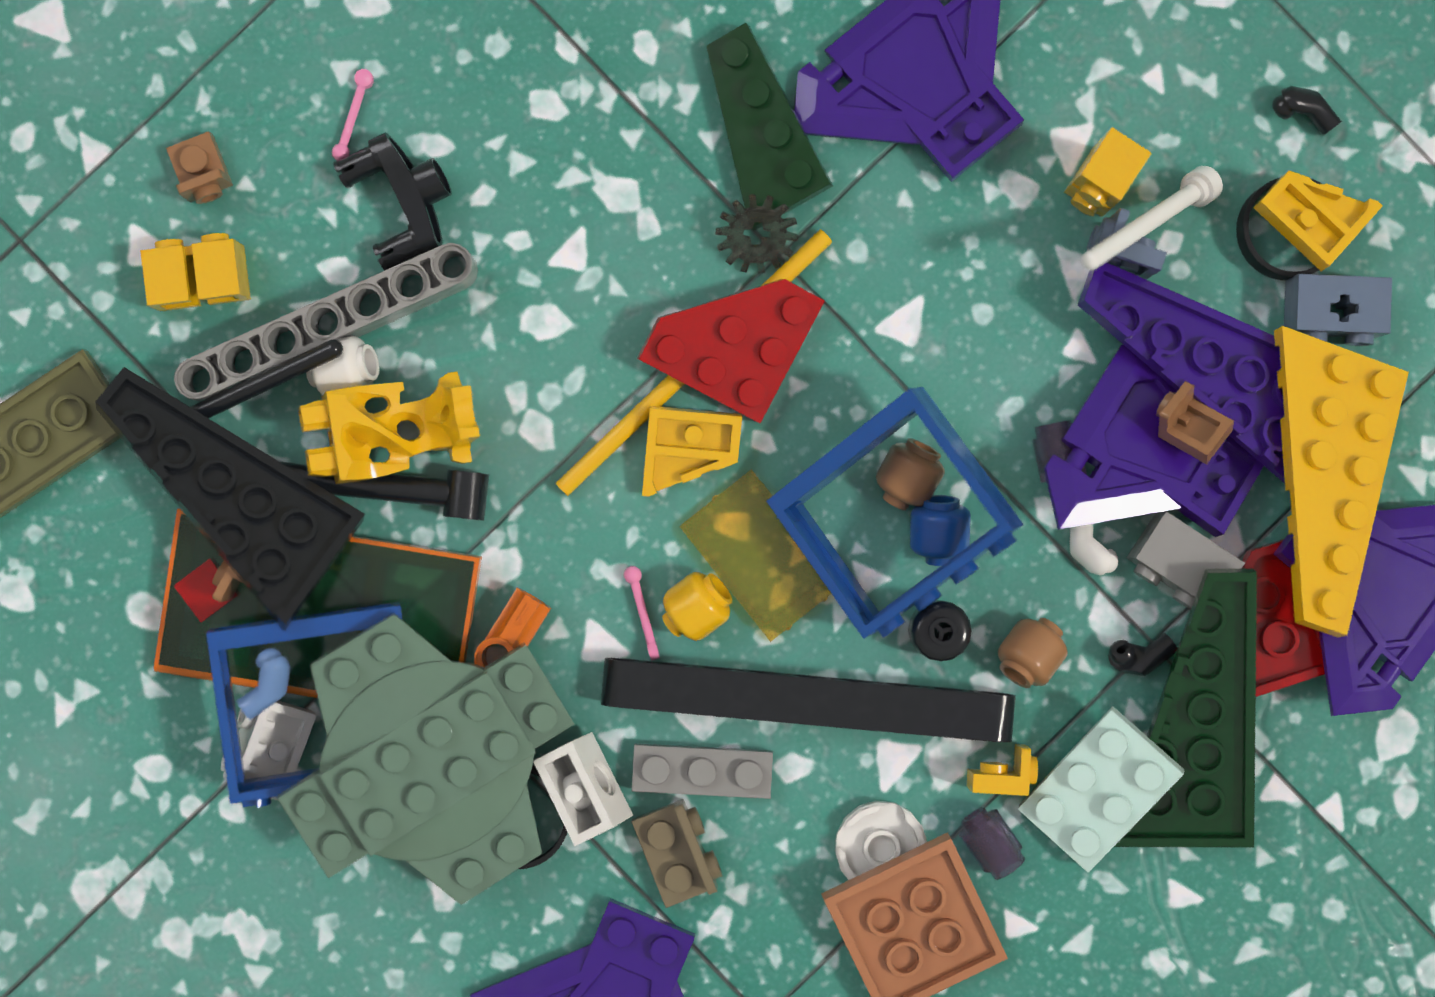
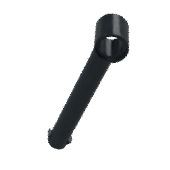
(460, 494)

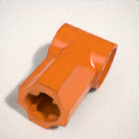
(515, 624)

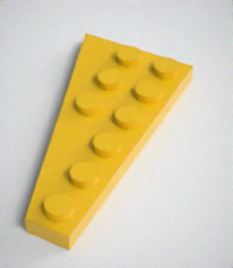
(1334, 460)

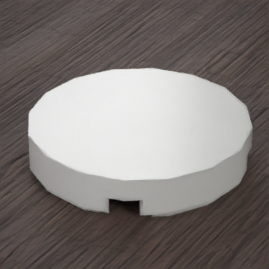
(875, 835)

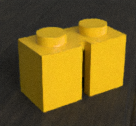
(1106, 173)
(184, 275)

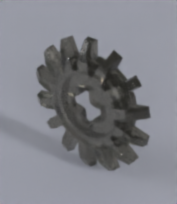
(769, 246)

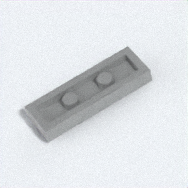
(702, 771)

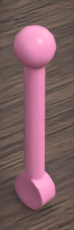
(364, 81)
(633, 576)

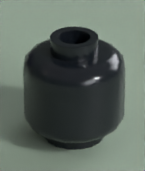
(922, 631)

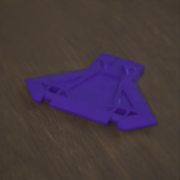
(914, 79)
(1135, 467)
(1390, 614)
(627, 958)

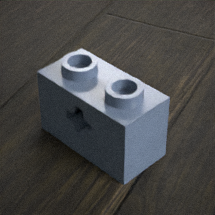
(1362, 298)

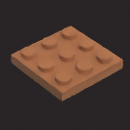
(915, 923)

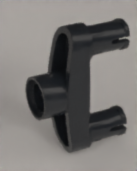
(415, 189)

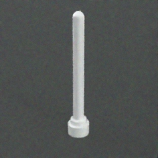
(1196, 189)

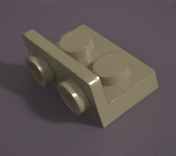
(676, 853)

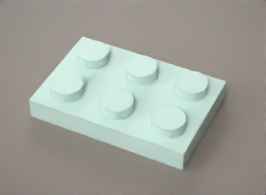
(1101, 789)

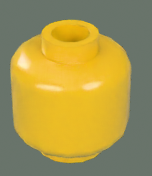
(696, 606)

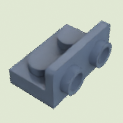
(1139, 258)

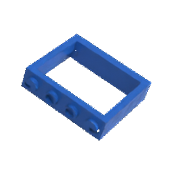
(826, 561)
(261, 789)

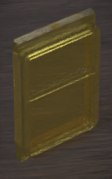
(756, 556)

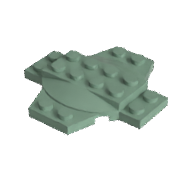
(425, 759)

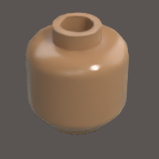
(910, 474)
(1032, 652)

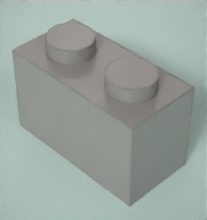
(1177, 556)

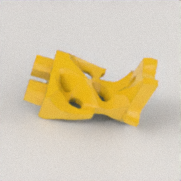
(443, 423)

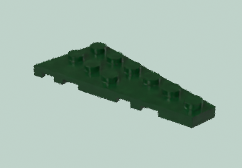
(1209, 722)

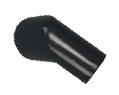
(1309, 103)
(1140, 659)

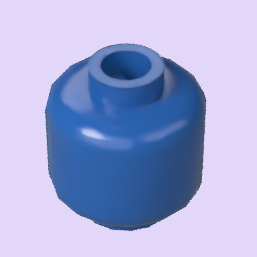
(939, 529)

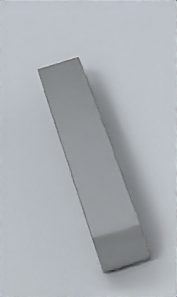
(345, 304)

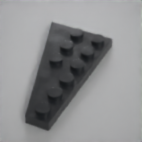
(251, 508)

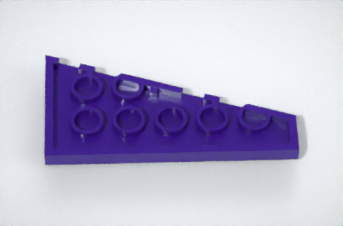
(1190, 342)

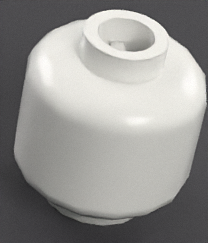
(354, 367)

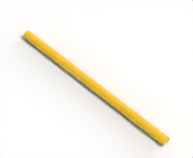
(670, 385)

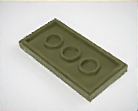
(51, 429)

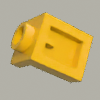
(996, 779)

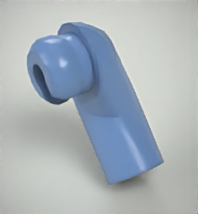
(271, 684)

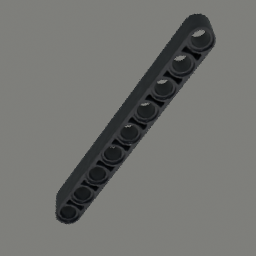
(808, 700)

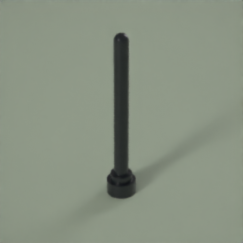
(269, 379)

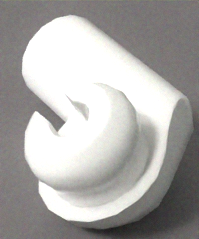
(1090, 552)

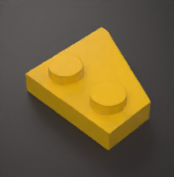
(1315, 216)
(688, 444)

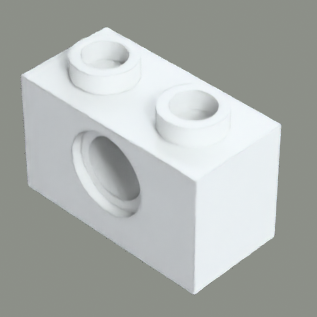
(583, 788)

